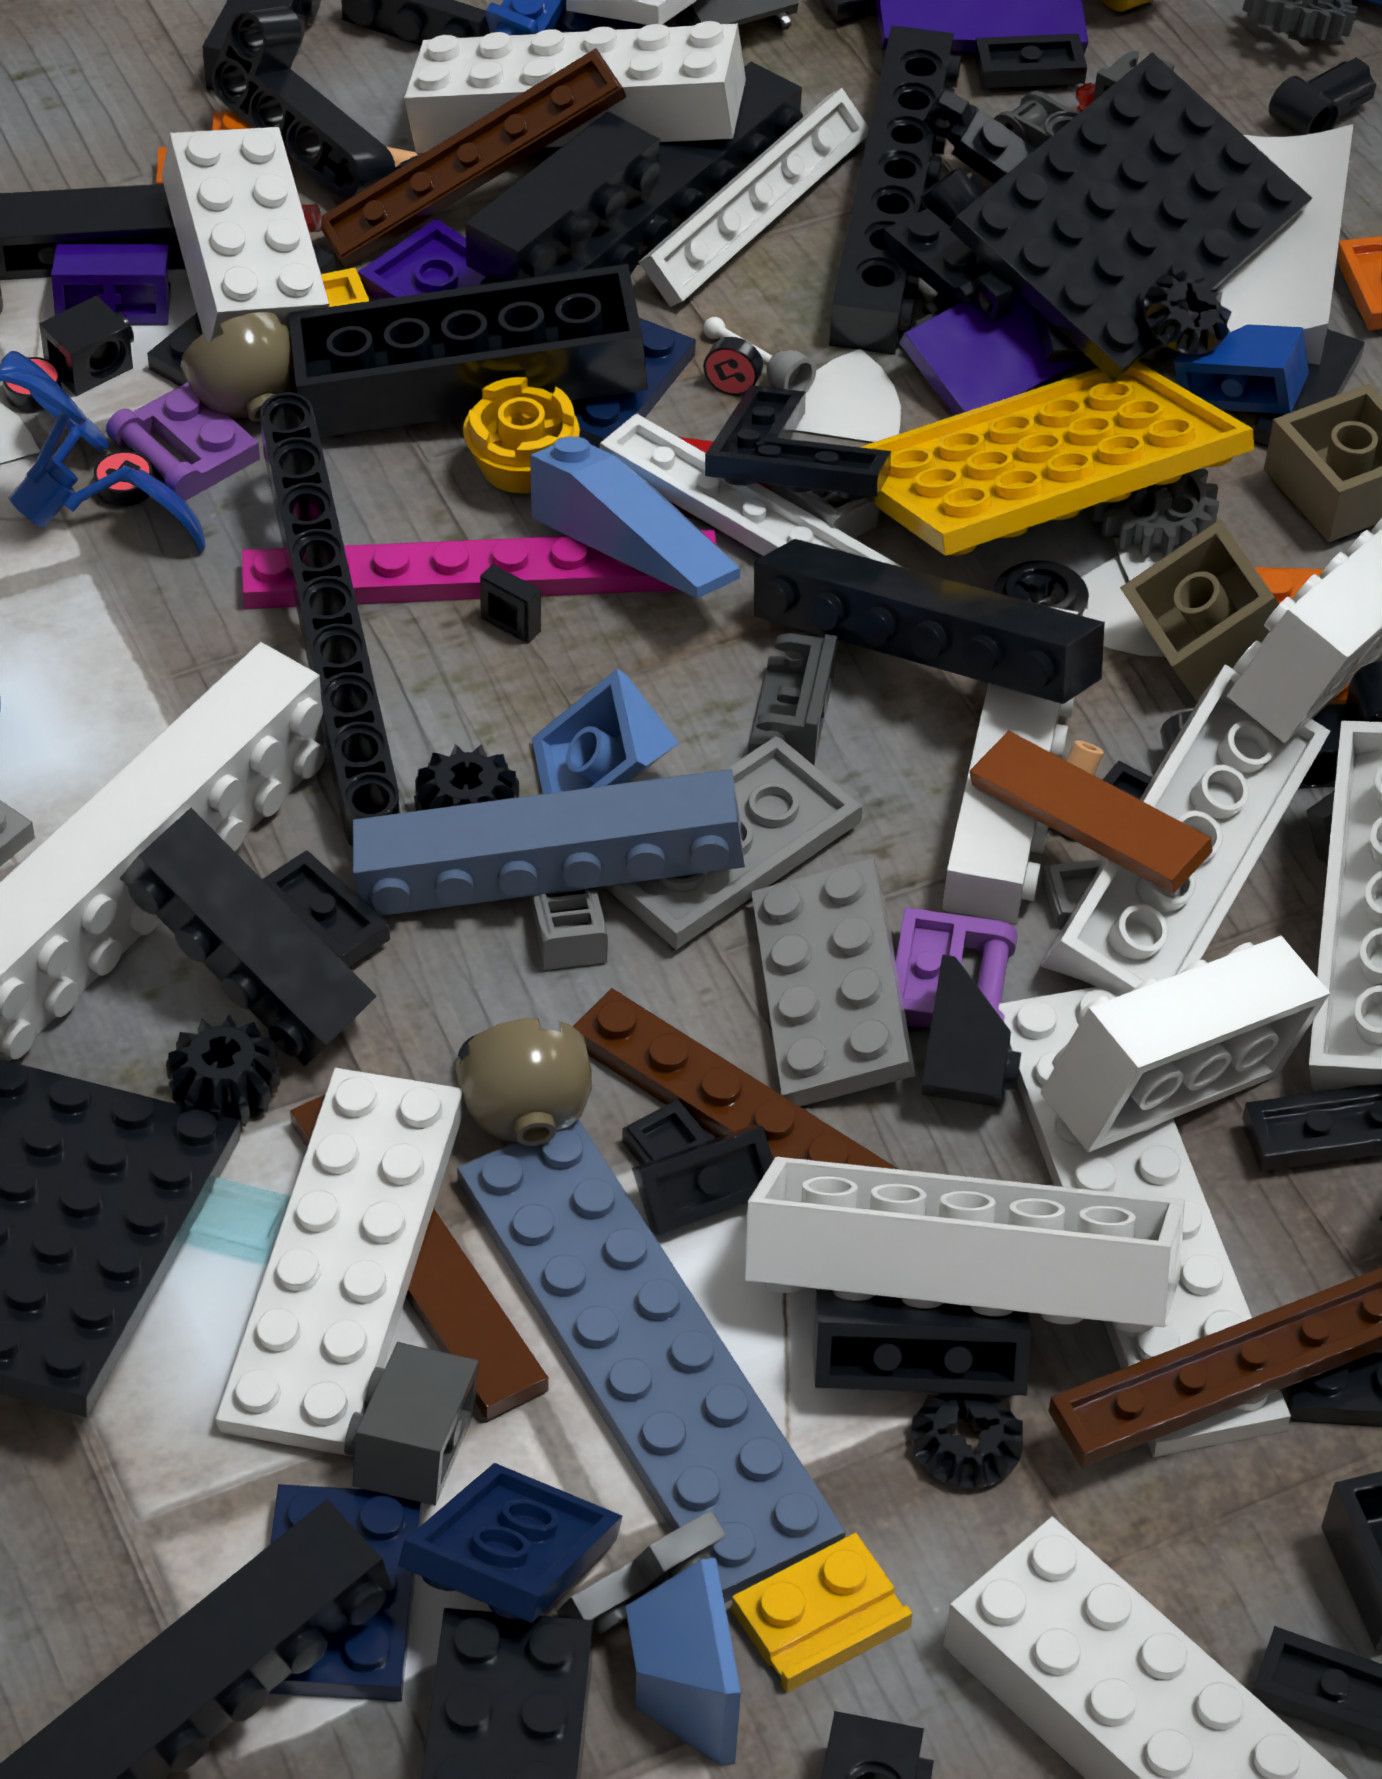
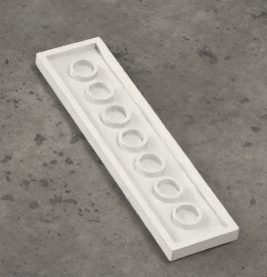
(1146, 1165)

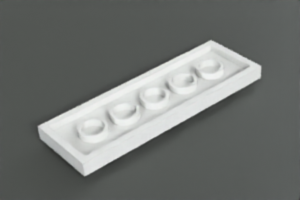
(342, 1260)

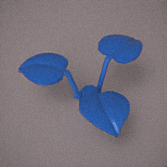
(50, 482)

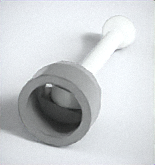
(784, 369)

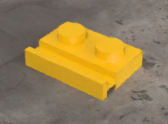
(821, 1612)

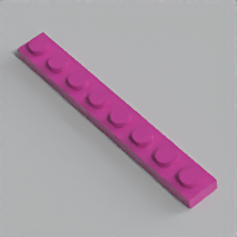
(453, 570)

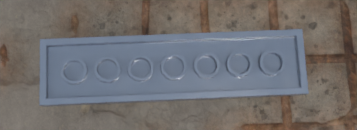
(648, 1355)

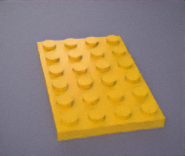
(1050, 455)

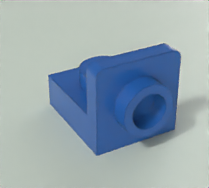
(524, 16)

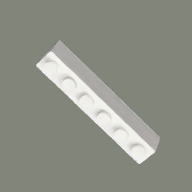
(993, 840)

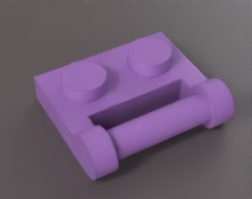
(204, 438)
(930, 935)

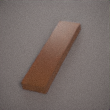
(1091, 812)

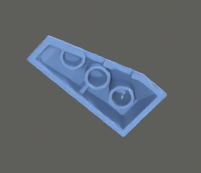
(623, 516)

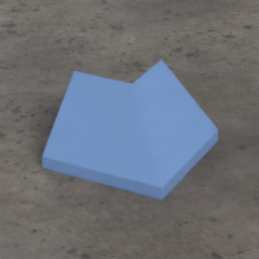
(601, 739)
(688, 1661)

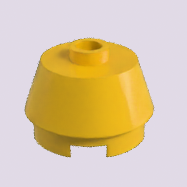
(514, 424)

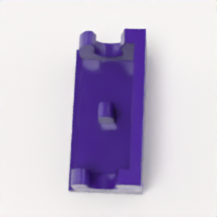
(121, 275)

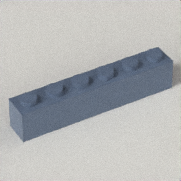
(548, 843)

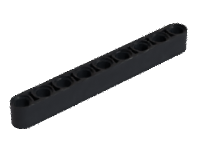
(328, 611)

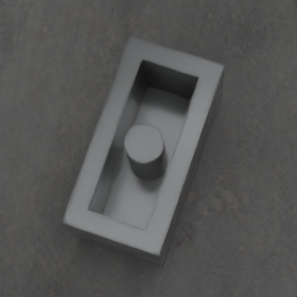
(412, 1423)

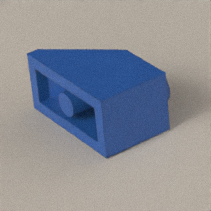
(1250, 370)

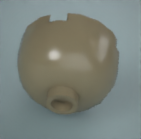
(242, 365)
(525, 1080)

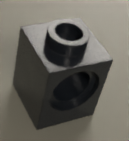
(88, 344)

